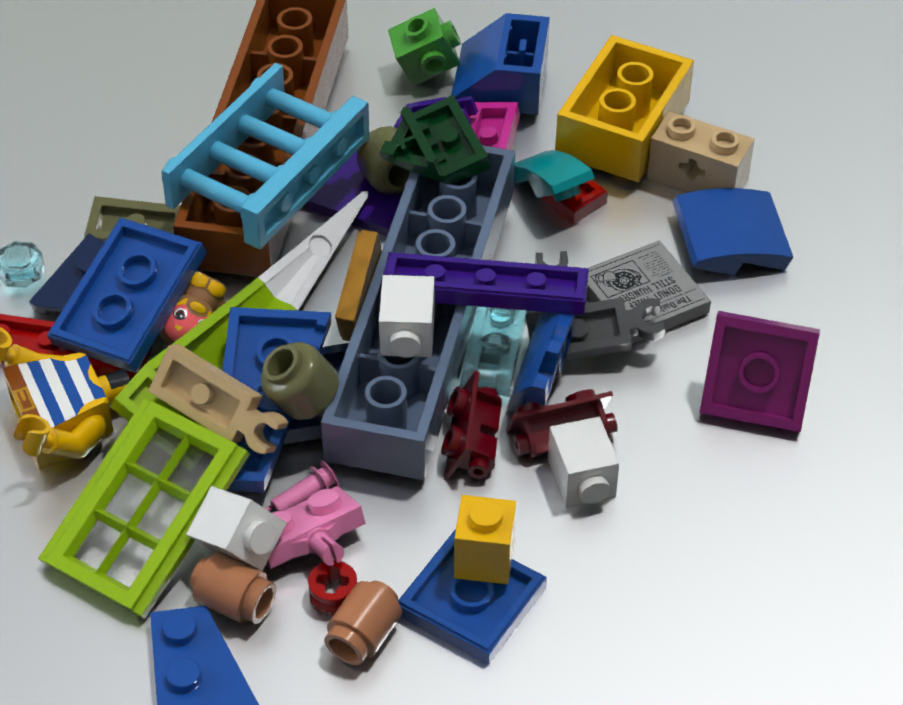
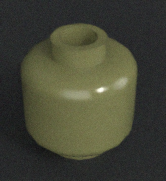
(380, 173)
(299, 380)

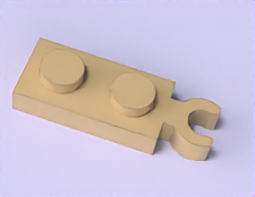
(213, 399)

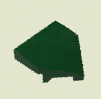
(437, 143)

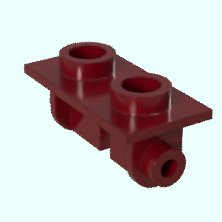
(472, 411)
(535, 419)

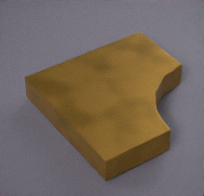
(357, 281)

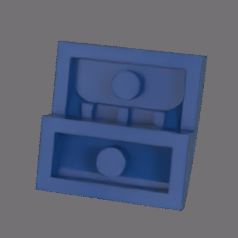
(732, 229)

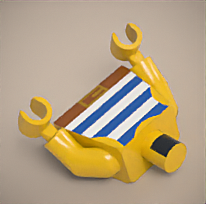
(58, 401)

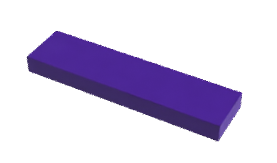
(497, 282)

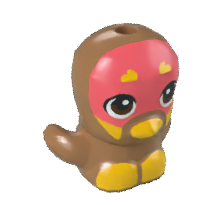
(197, 302)

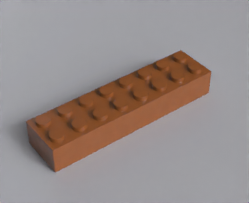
(309, 44)

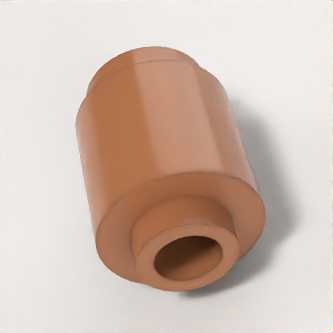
(232, 588)
(362, 622)

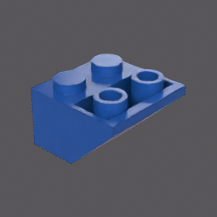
(505, 62)

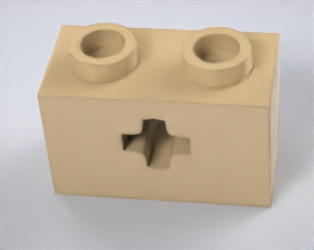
(698, 155)

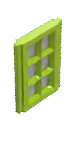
(138, 506)

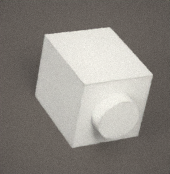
(407, 316)
(583, 461)
(236, 527)

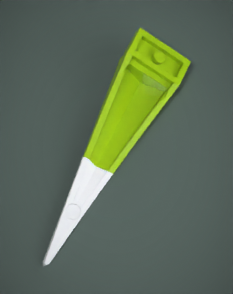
(279, 287)

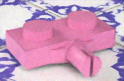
(316, 526)

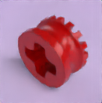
(320, 578)

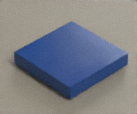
(470, 613)

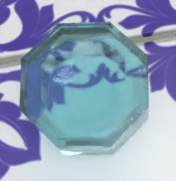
(20, 264)

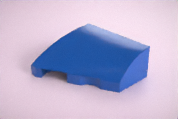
(542, 359)

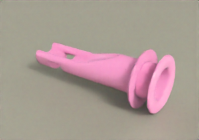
(301, 491)

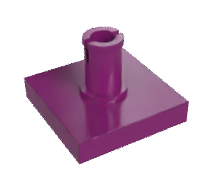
(759, 371)

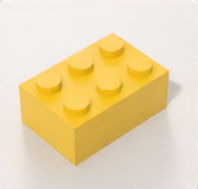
(622, 105)

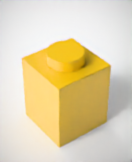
(484, 539)

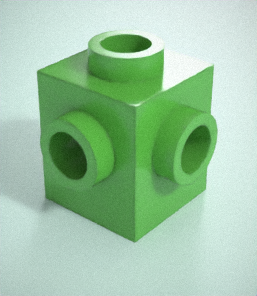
(425, 46)

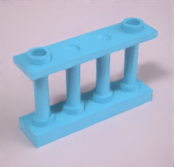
(285, 186)

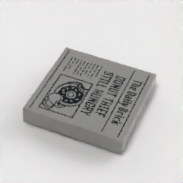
(649, 274)

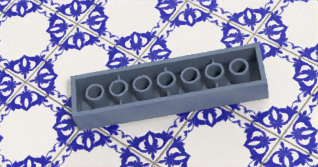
(395, 405)

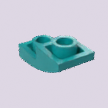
(553, 174)

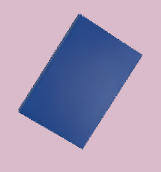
(127, 294)

